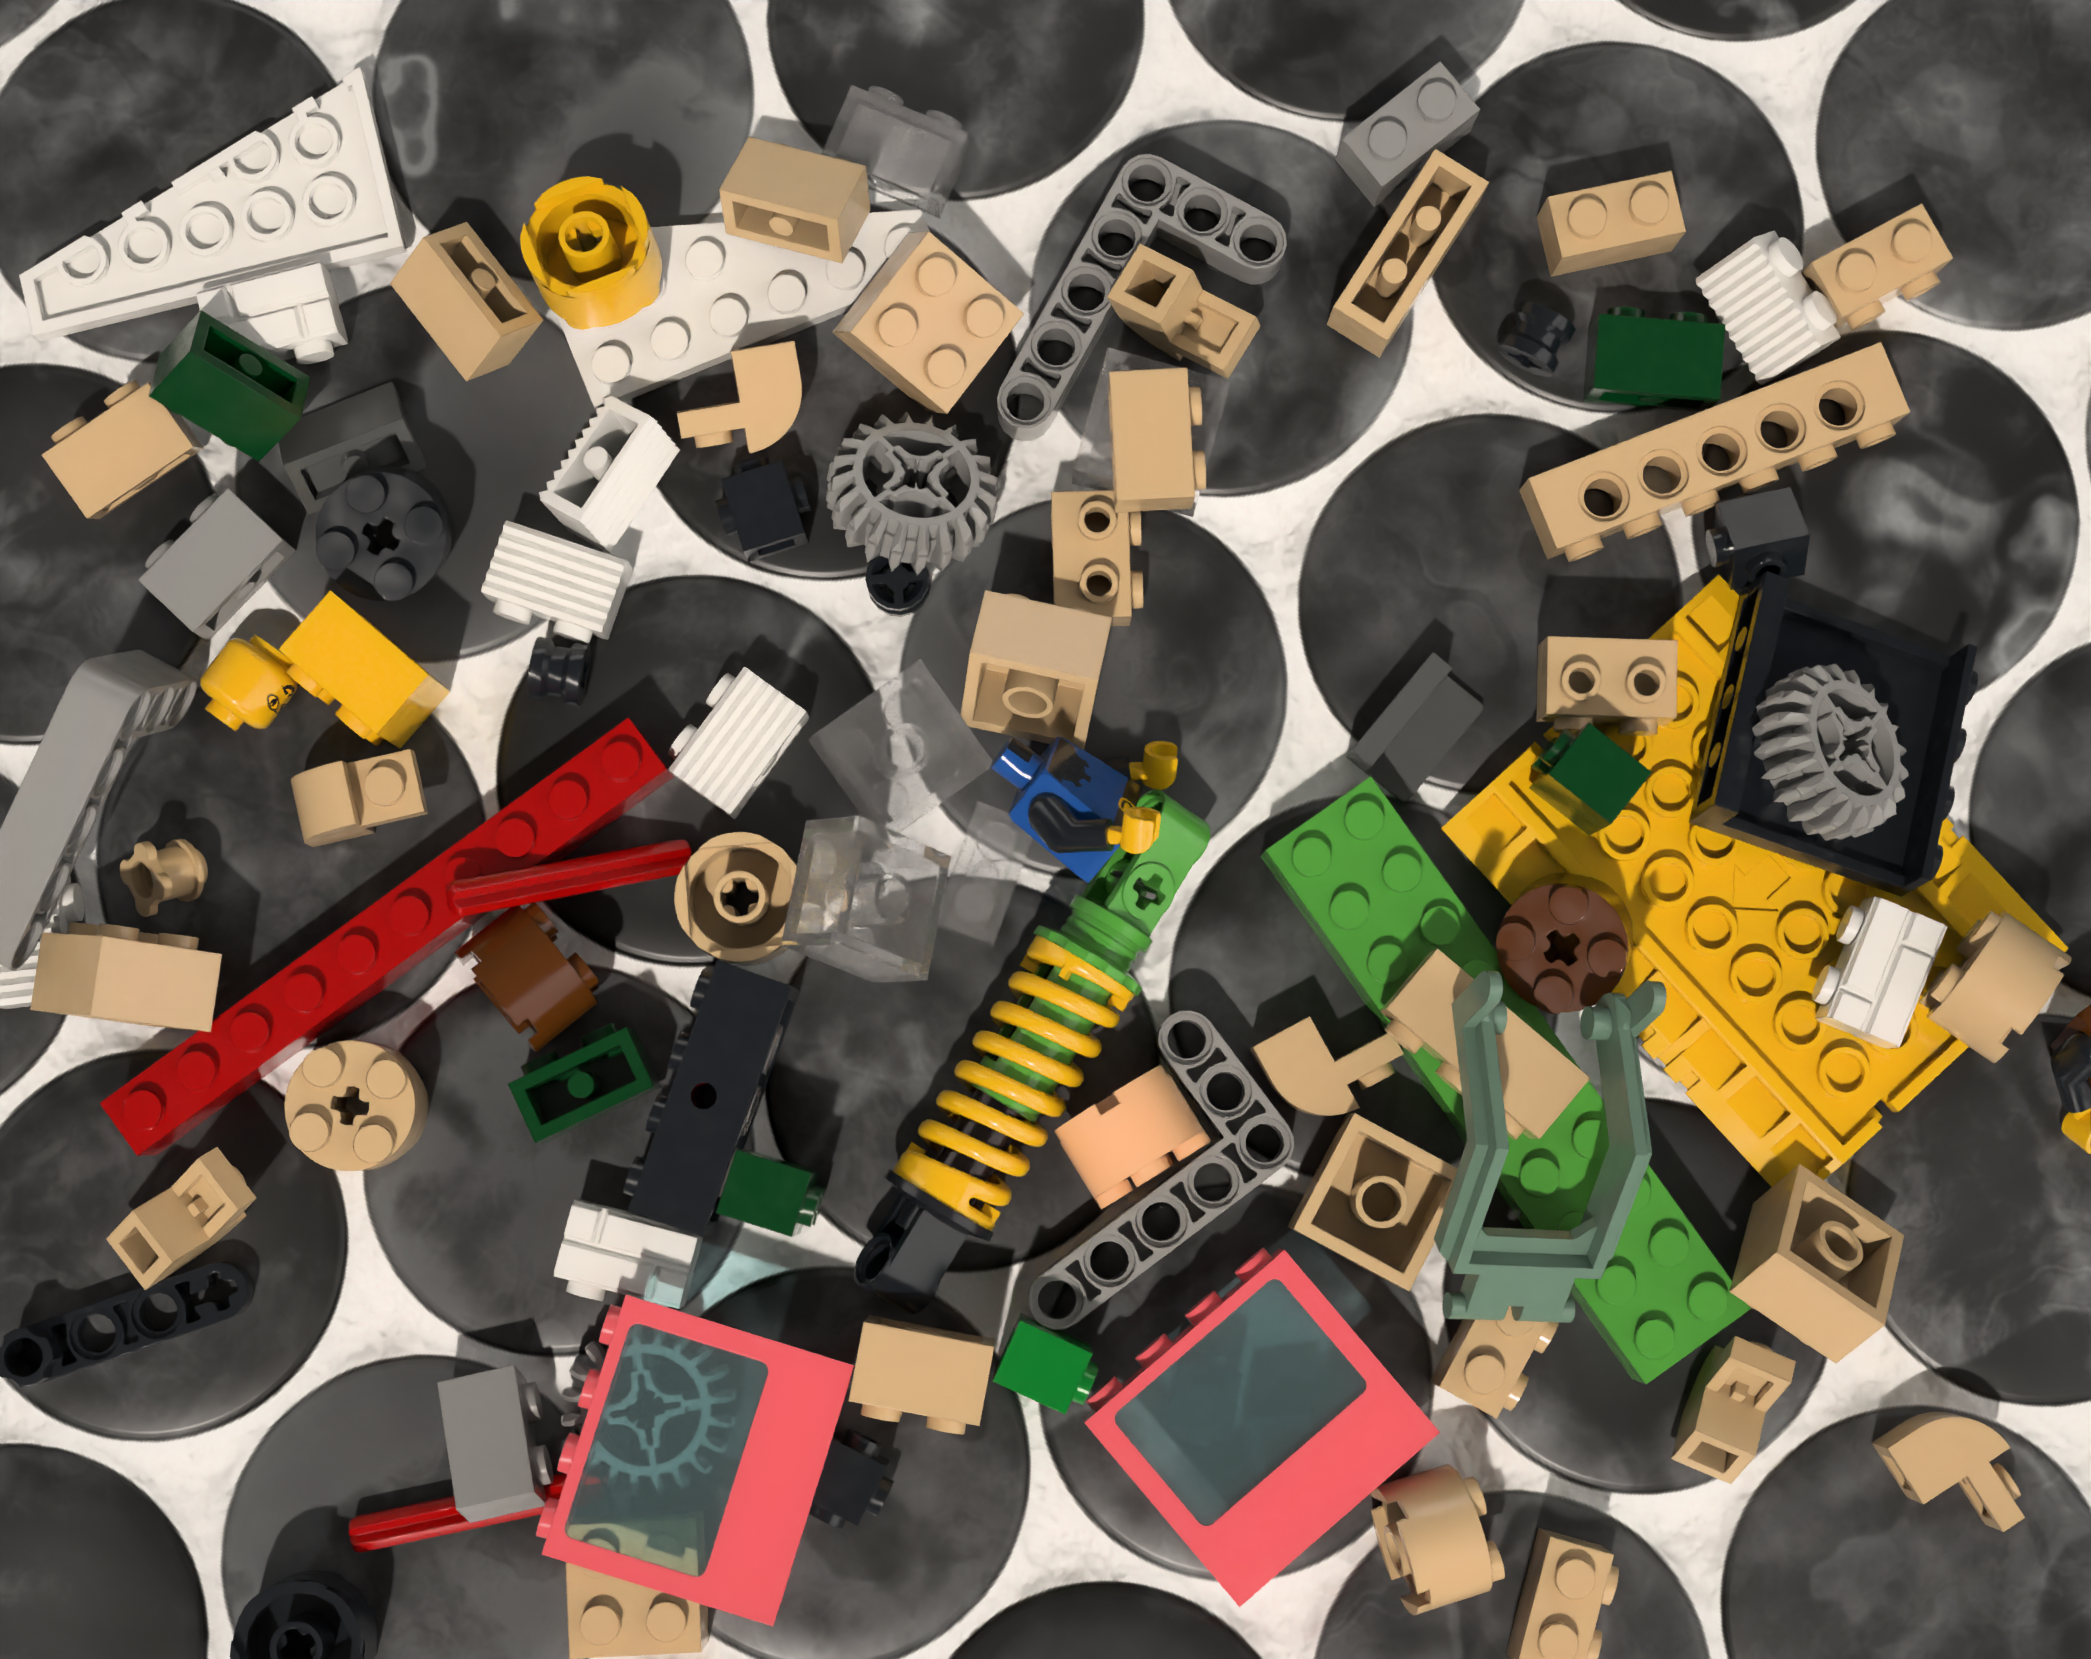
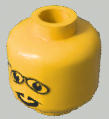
(248, 683)

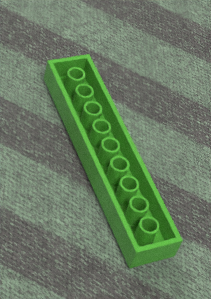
(1378, 916)

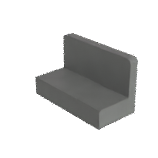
(347, 440)
(1416, 730)

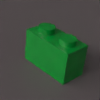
(1046, 1365)

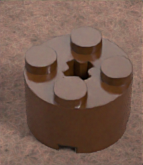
(529, 974)
(1556, 978)

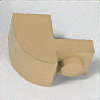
(1177, 316)
(767, 404)
(353, 797)
(1309, 1078)
(182, 1219)
(1729, 1406)
(1945, 1448)

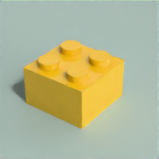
(351, 661)

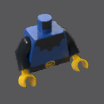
(1085, 804)

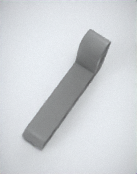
(1099, 270)
(70, 778)
(1178, 1188)

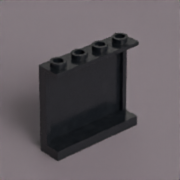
(1923, 696)

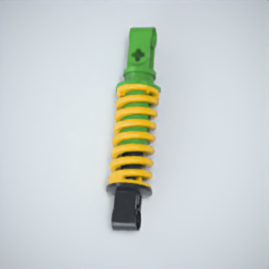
(1072, 987)

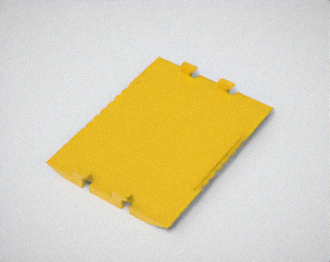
(1736, 930)

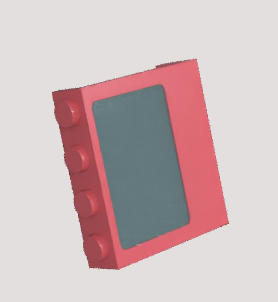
(1258, 1423)
(695, 1459)

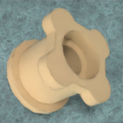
(164, 874)

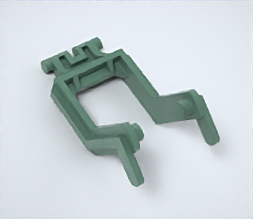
(1536, 1266)

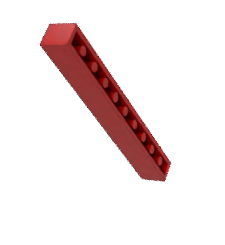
(380, 943)

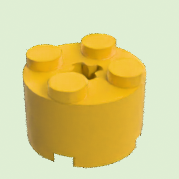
(592, 252)

